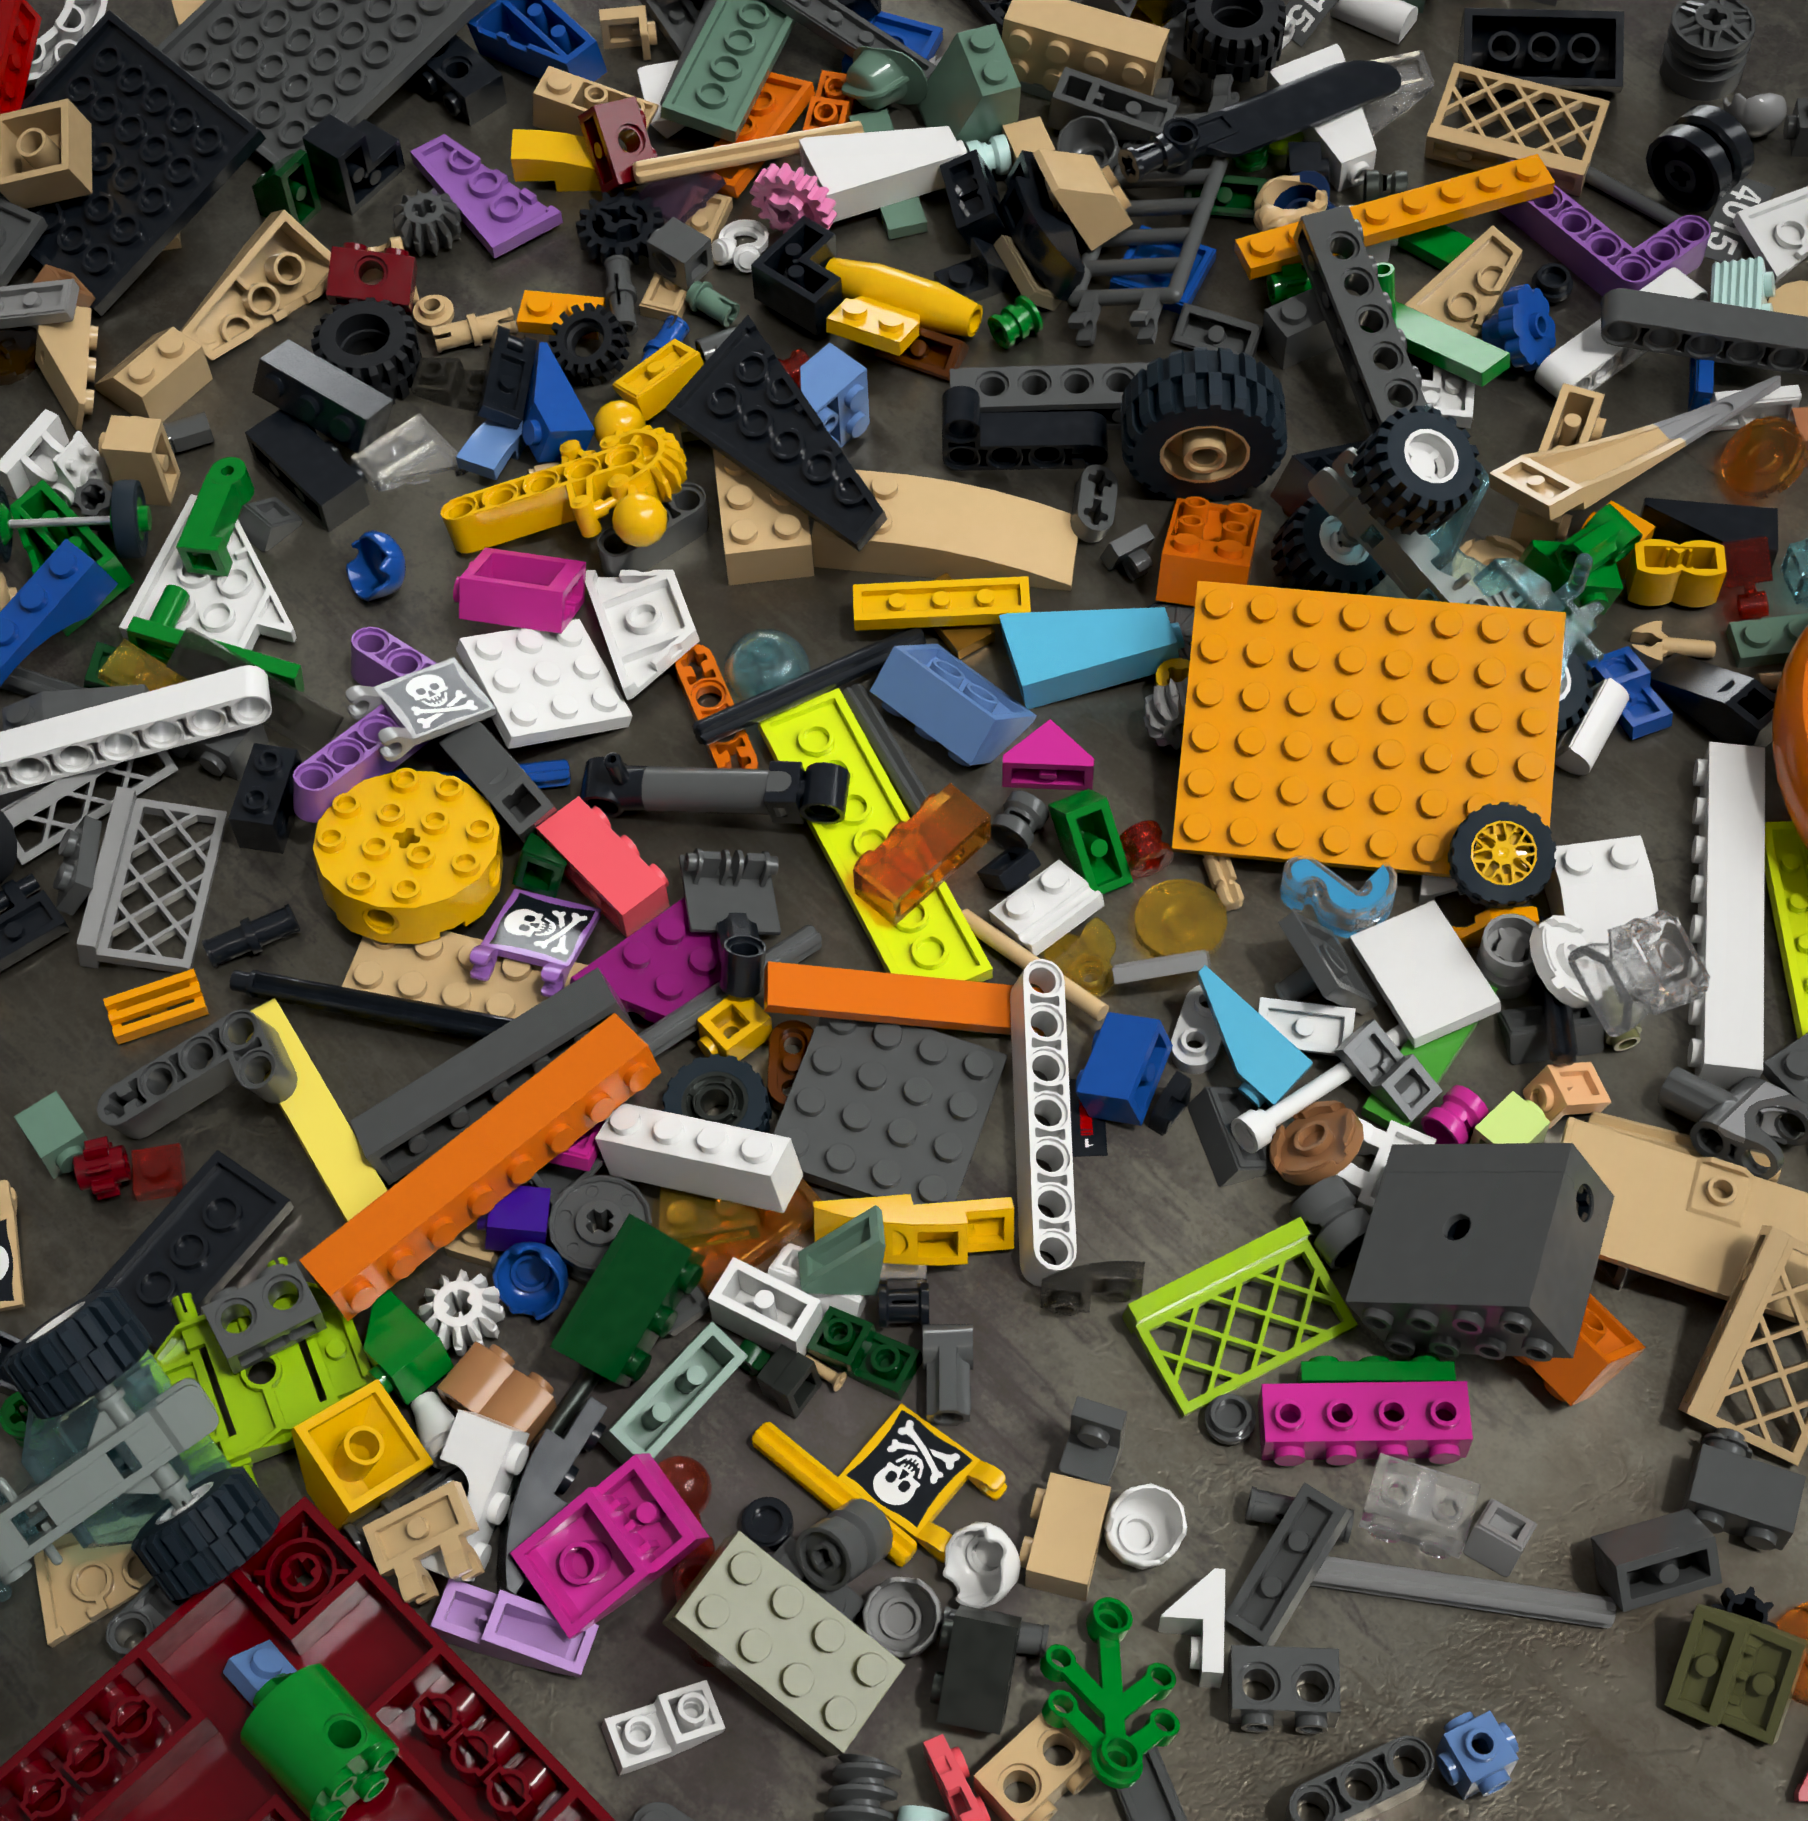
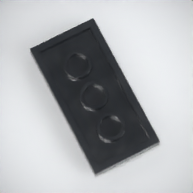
(196, 1243)

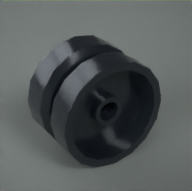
(1700, 158)

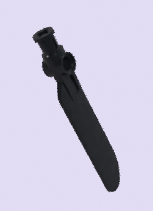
(1261, 118)

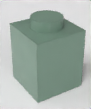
(52, 1133)

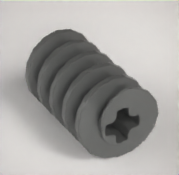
(861, 1789)

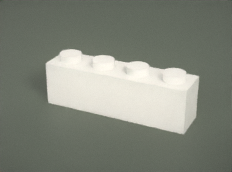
(700, 1157)

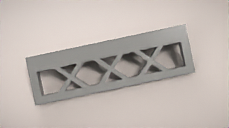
(50, 792)

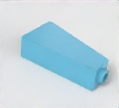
(1085, 650)

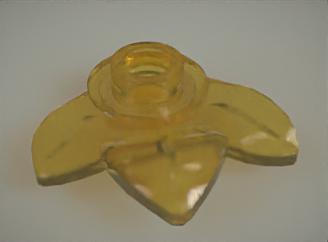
(1086, 955)

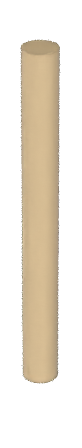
(1021, 957)

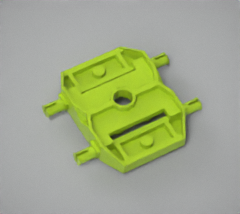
(266, 1411)

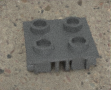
(725, 885)

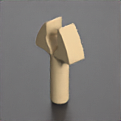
(1663, 645)

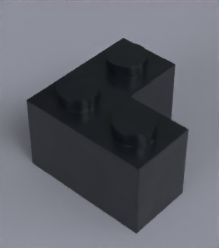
(351, 162)
(794, 276)

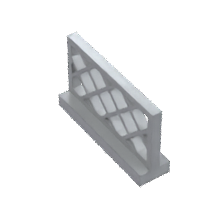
(111, 884)

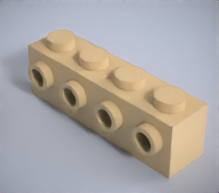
(1571, 423)

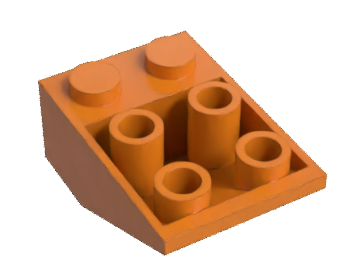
(1206, 545)

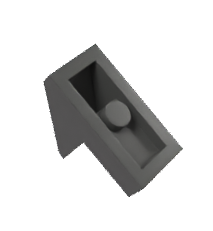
(1094, 1441)

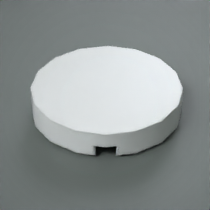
(1549, 948)

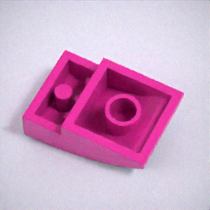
(609, 1544)

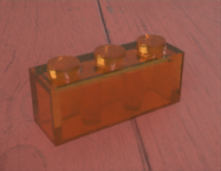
(921, 853)

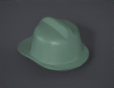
(884, 78)

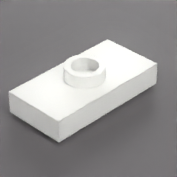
(1774, 404)

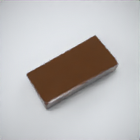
(930, 354)

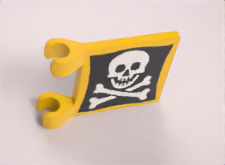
(914, 1473)

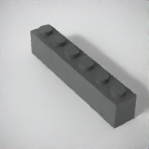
(450, 1098)

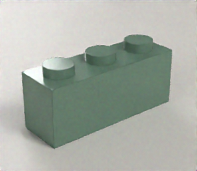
(674, 1395)

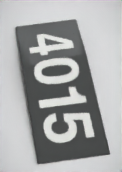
(1725, 239)

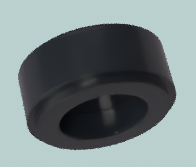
(767, 1523)

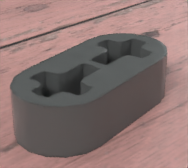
(1101, 505)

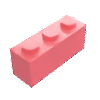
(606, 866)

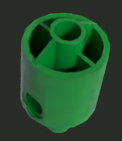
(318, 1742)

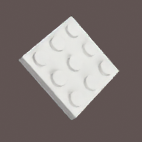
(544, 684)

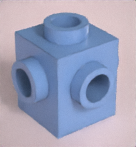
(1466, 1767)

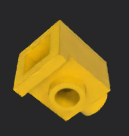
(737, 1018)

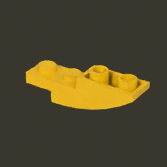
(927, 1232)

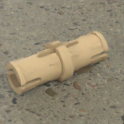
(472, 329)

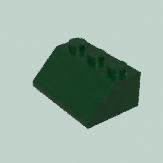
(629, 1302)

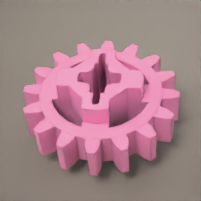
(789, 196)

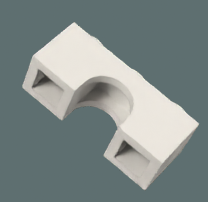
(489, 1458)

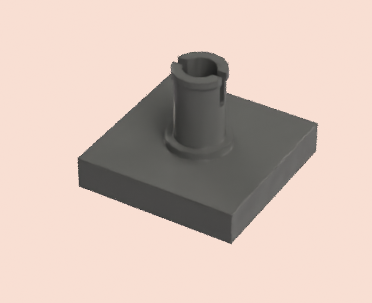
(1324, 967)

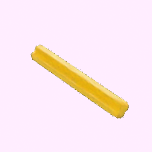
(821, 1482)

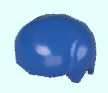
(378, 566)
(531, 1279)

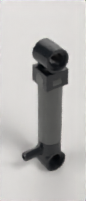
(781, 791)

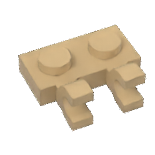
(420, 1529)

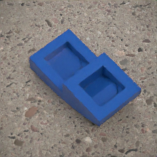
(1645, 709)

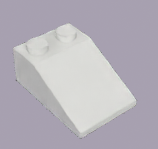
(1602, 885)

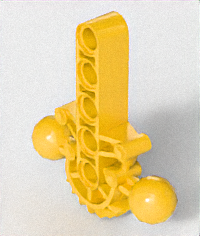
(631, 474)

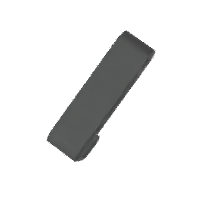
(142, 1104)

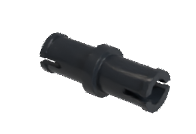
(251, 935)

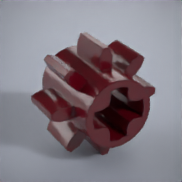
(102, 1167)

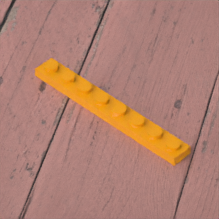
(1411, 211)

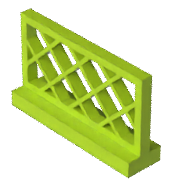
(1217, 1279)

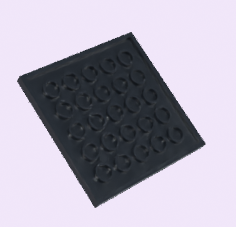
(155, 157)

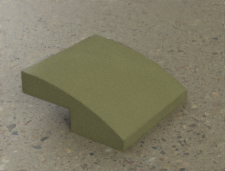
(1737, 1673)

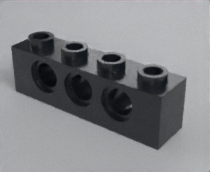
(463, 81)

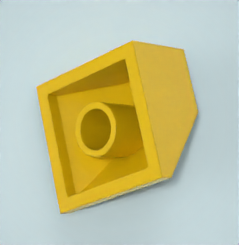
(357, 1454)

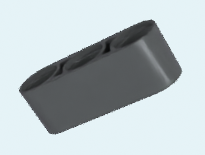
(686, 522)
(1374, 1769)

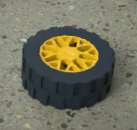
(1501, 856)

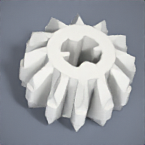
(457, 1297)

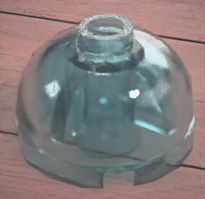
(763, 662)

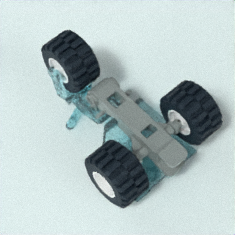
(1406, 519)
(123, 1456)

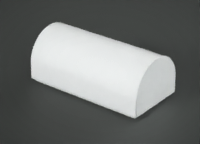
(1380, 17)
(1585, 740)

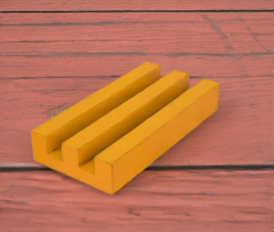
(152, 1000)

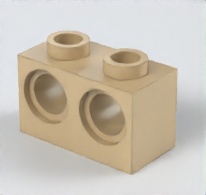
(1025, 1762)

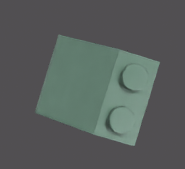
(973, 87)

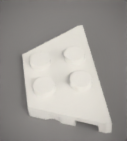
(642, 623)

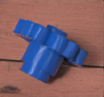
(1522, 327)

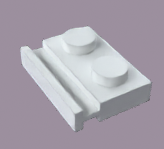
(1046, 908)

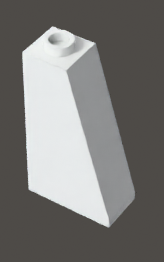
(1343, 139)
(879, 166)

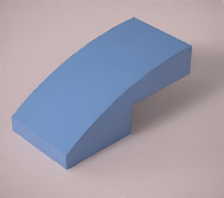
(490, 449)

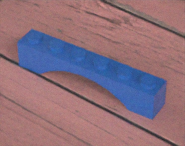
(56, 596)

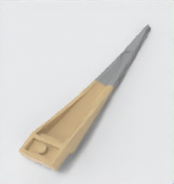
(1589, 471)

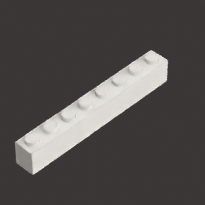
(1729, 913)

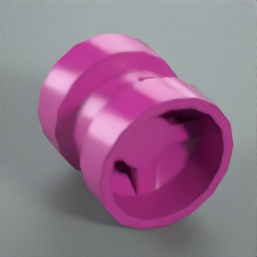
(1455, 1117)

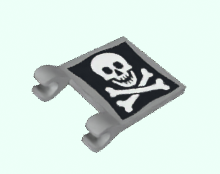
(423, 705)

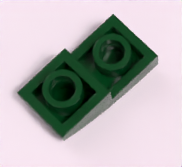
(865, 1355)

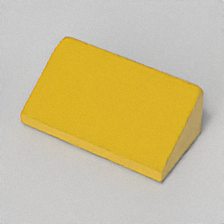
(659, 378)

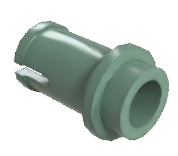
(705, 299)

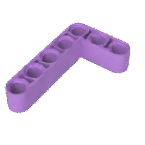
(1600, 254)
(356, 752)

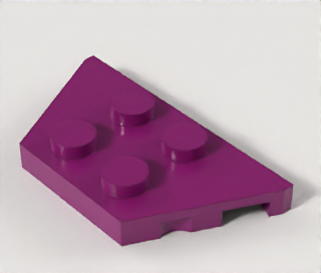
(660, 965)

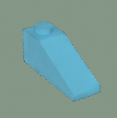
(1257, 1050)

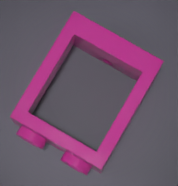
(521, 590)

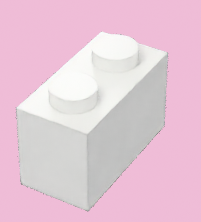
(764, 1308)

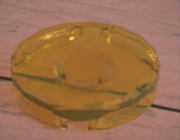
(1180, 918)

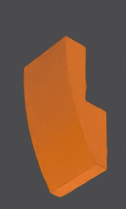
(829, 103)

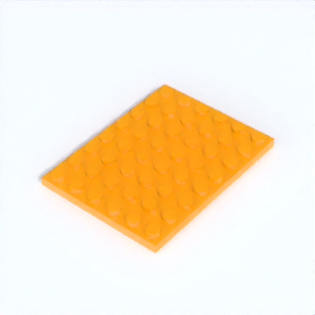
(1361, 724)

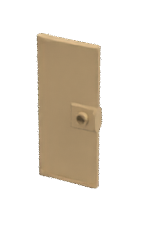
(1689, 1214)

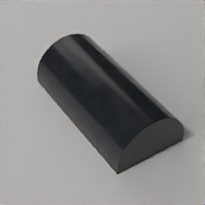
(1545, 47)

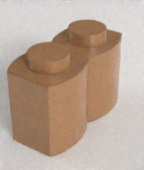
(493, 1388)

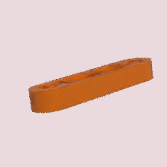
(713, 683)

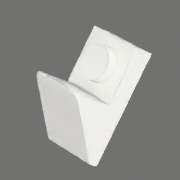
(1202, 1614)

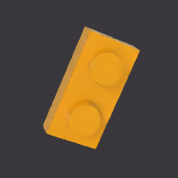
(542, 309)

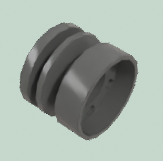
(1707, 48)

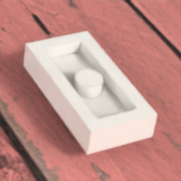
(1309, 1025)

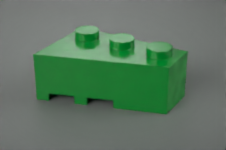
(41, 542)

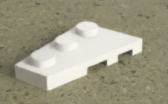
(1777, 231)

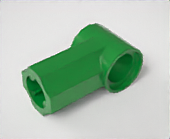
(1604, 537)

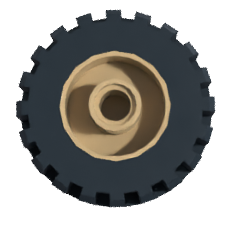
(1203, 424)

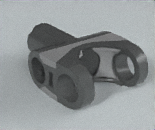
(1736, 1120)

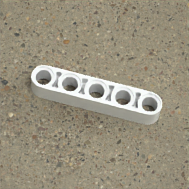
(1589, 360)

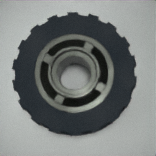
(720, 1082)

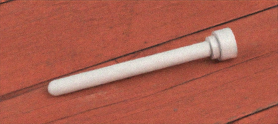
(1255, 1128)

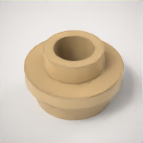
(433, 311)

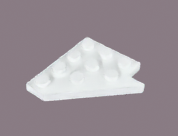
(220, 607)

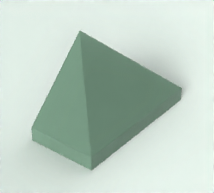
(846, 1258)

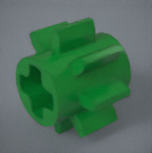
(1287, 283)

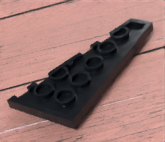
(765, 425)

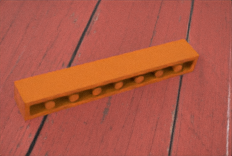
(480, 1166)

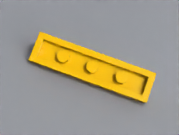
(938, 602)

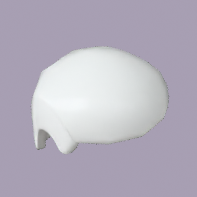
(1145, 1526)
(981, 1564)

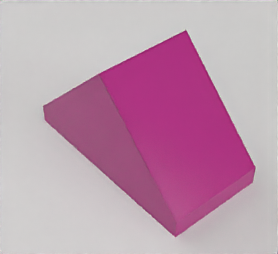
(1048, 761)

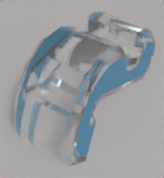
(1333, 899)

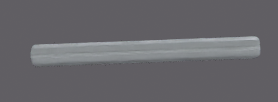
(1466, 1592)

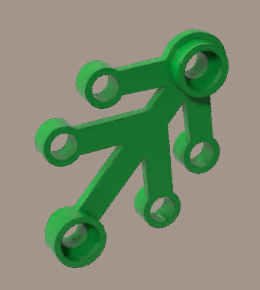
(1107, 1627)

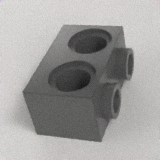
(270, 1327)
(1282, 1672)

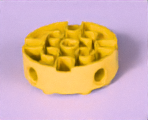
(408, 856)

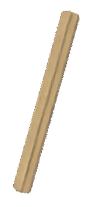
(732, 154)

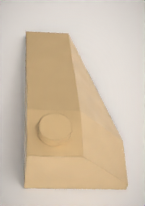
(263, 284)

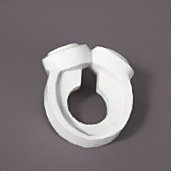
(742, 256)

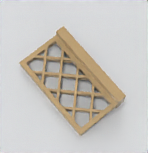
(1481, 152)
(1733, 1337)

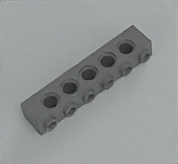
(1339, 233)
(1051, 388)

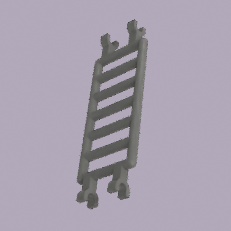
(1152, 299)

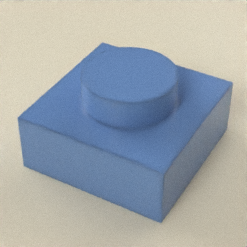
(255, 1667)

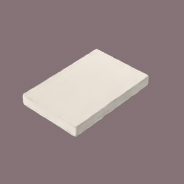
(1425, 974)

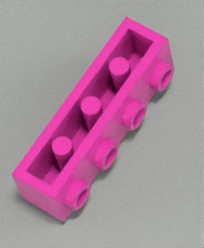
(1364, 1420)

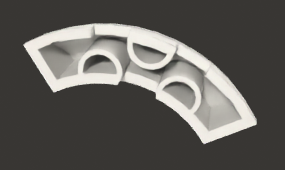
(69, 28)

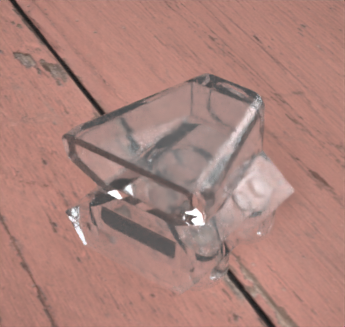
(1639, 971)

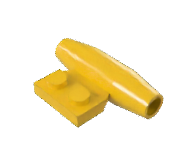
(889, 305)

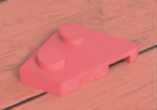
(950, 1776)

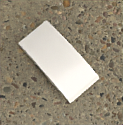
(664, 1728)

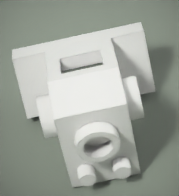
(57, 465)

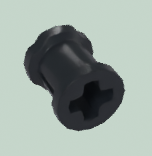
(903, 1305)

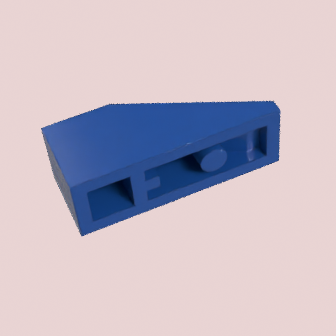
(552, 410)

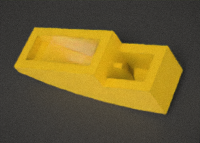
(553, 157)

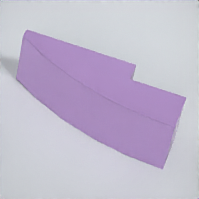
(509, 1629)

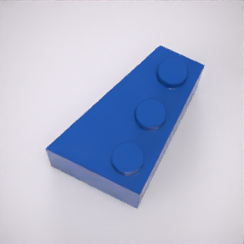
(536, 36)

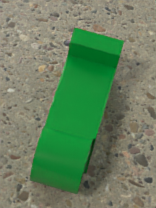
(214, 517)

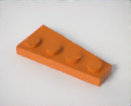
(772, 115)

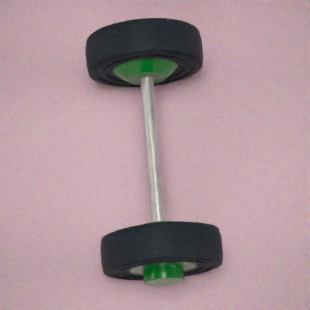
(128, 519)

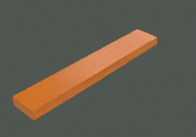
(888, 998)

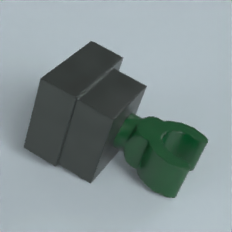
(784, 1377)

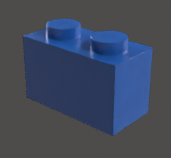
(1123, 1068)

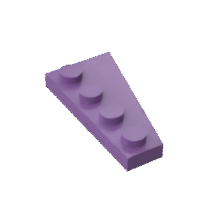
(488, 203)

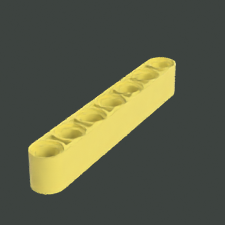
(322, 1126)

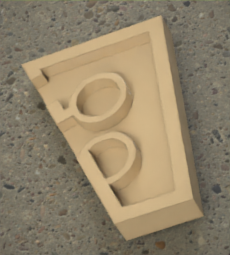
(1471, 284)
(85, 1585)

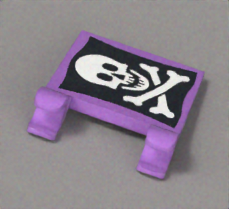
(539, 933)

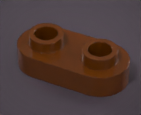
(784, 1065)

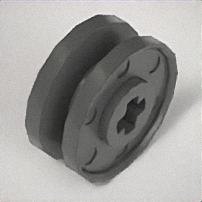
(591, 1205)

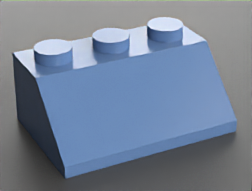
(950, 703)

